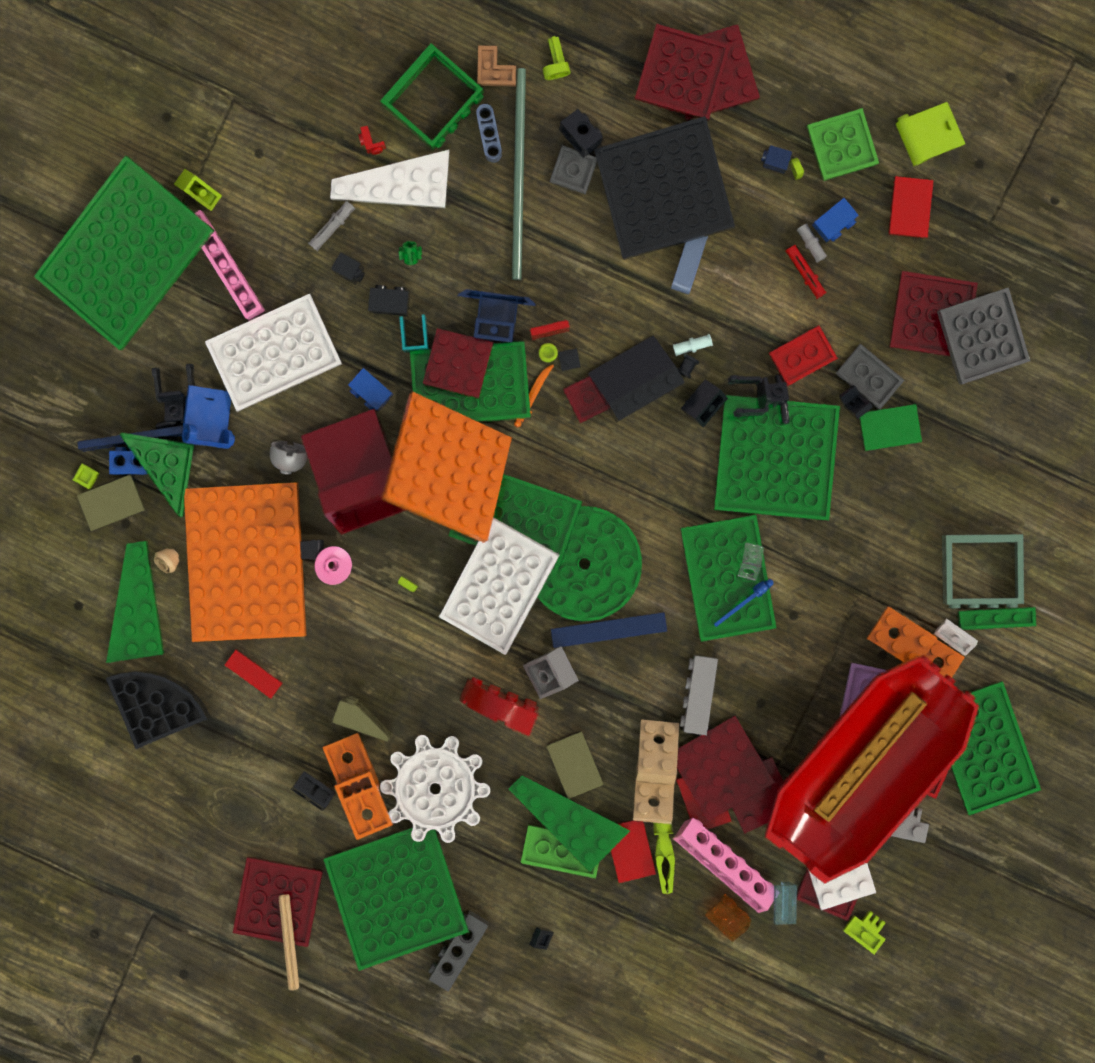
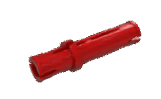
(818, 291)

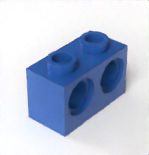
(130, 466)

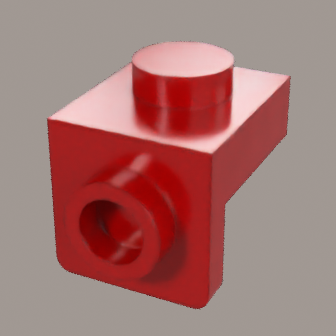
(366, 139)

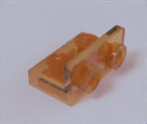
(729, 918)

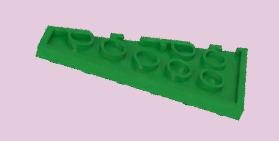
(136, 617)

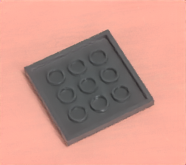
(983, 336)

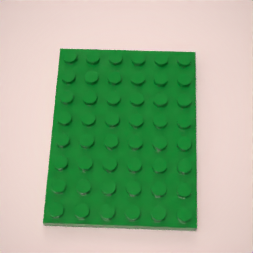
(124, 253)

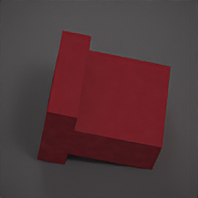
(352, 471)

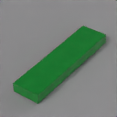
(997, 618)

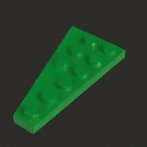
(578, 829)

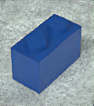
(835, 220)
(370, 390)

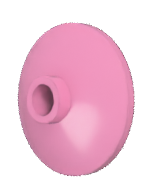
(340, 569)

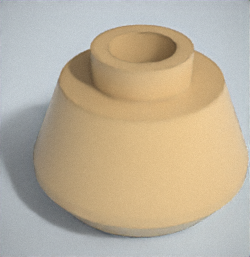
(166, 560)

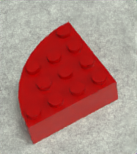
(497, 705)

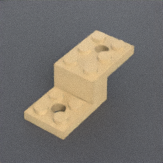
(656, 771)

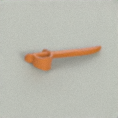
(535, 390)

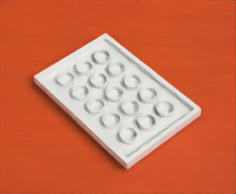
(273, 352)
(499, 586)

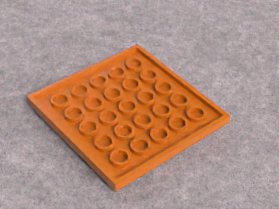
(447, 467)

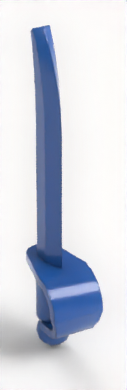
(758, 589)

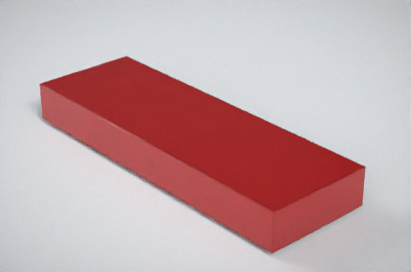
(253, 674)

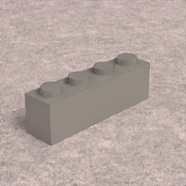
(700, 694)

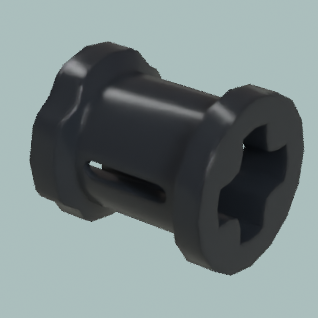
(687, 366)

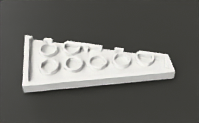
(408, 182)

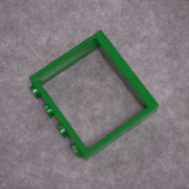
(411, 74)

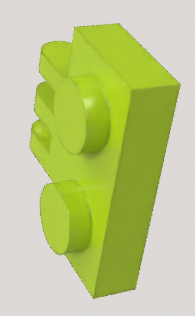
(866, 931)

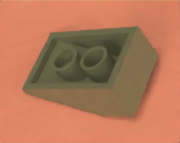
(357, 717)

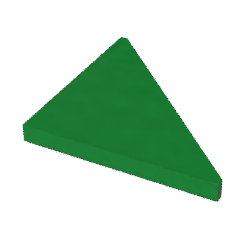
(166, 464)

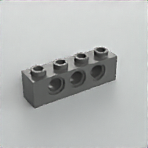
(446, 978)

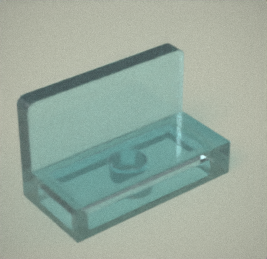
(785, 903)

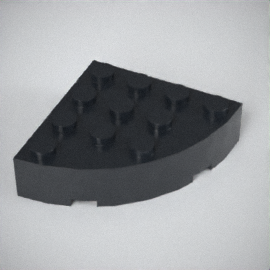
(155, 705)

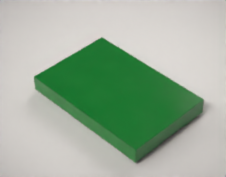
(890, 427)

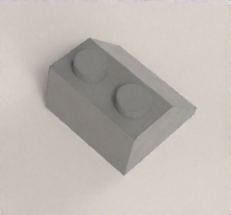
(550, 673)

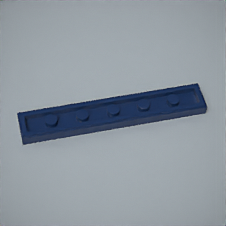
(115, 441)
(609, 630)

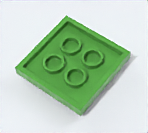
(842, 144)

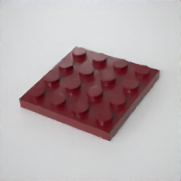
(682, 72)
(737, 80)
(915, 315)
(722, 768)
(259, 900)

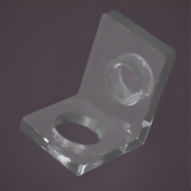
(751, 560)

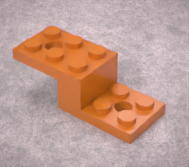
(912, 642)
(357, 786)

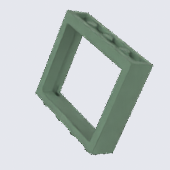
(948, 599)

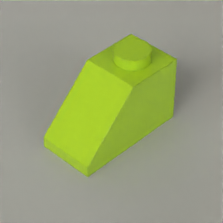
(197, 189)

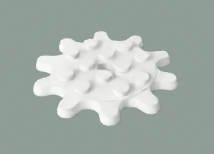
(432, 810)

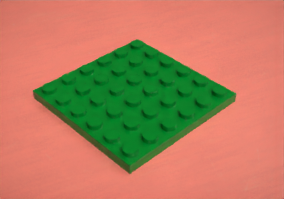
(774, 464)
(395, 897)

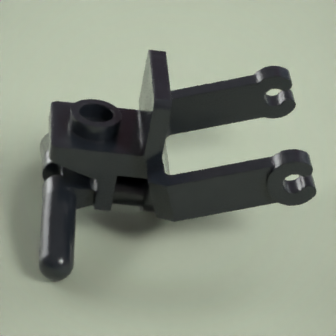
(766, 394)
(173, 400)

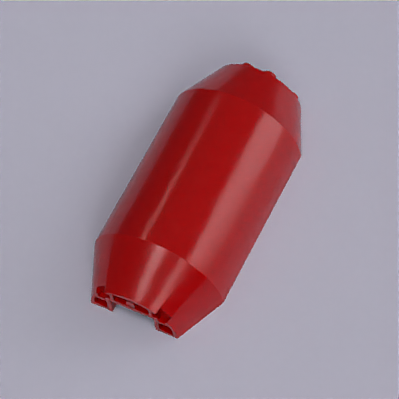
(891, 788)

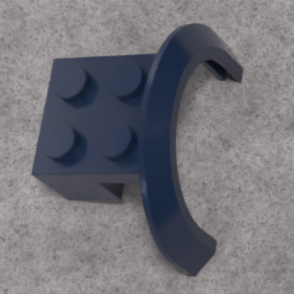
(496, 314)

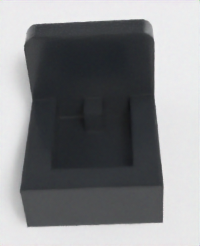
(855, 402)

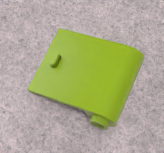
(929, 133)

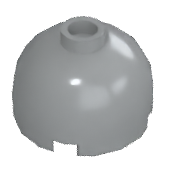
(288, 457)

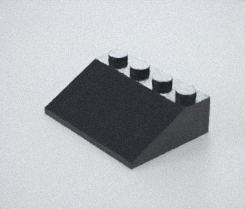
(636, 378)

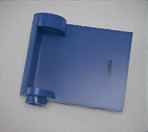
(206, 418)

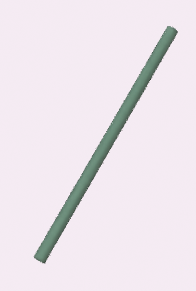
(518, 174)

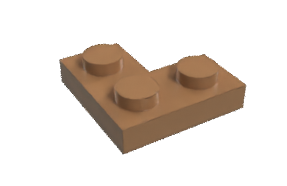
(492, 74)

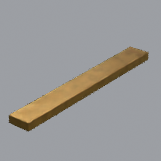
(869, 756)

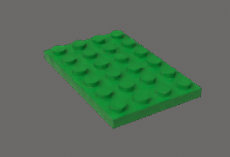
(503, 390)
(535, 513)
(713, 563)
(996, 759)

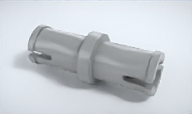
(811, 243)

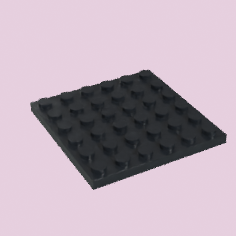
(664, 188)

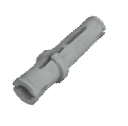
(329, 228)

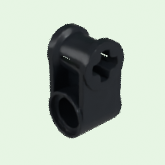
(311, 548)

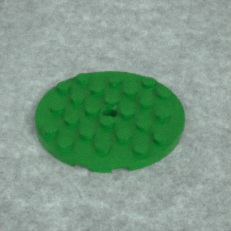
(612, 570)

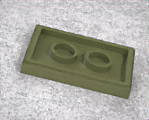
(111, 502)
(574, 765)

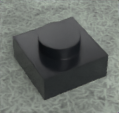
(569, 359)
(541, 938)

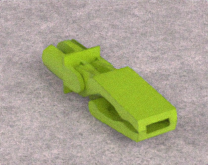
(664, 849)

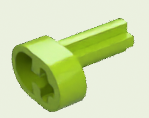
(560, 67)

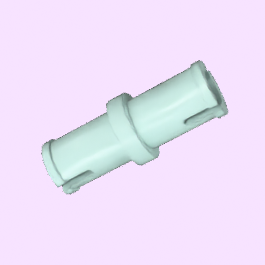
(692, 345)

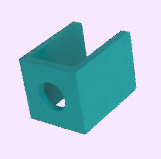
(403, 336)

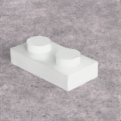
(955, 637)

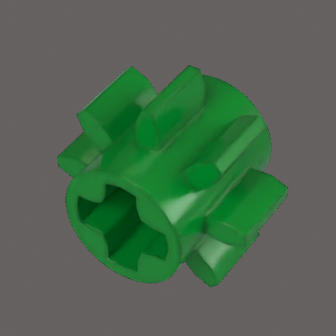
(410, 253)

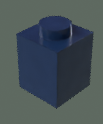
(776, 159)

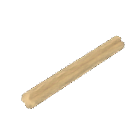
(288, 941)

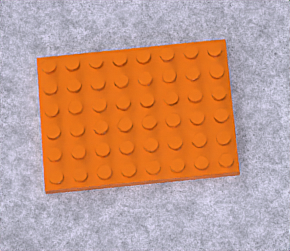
(245, 562)

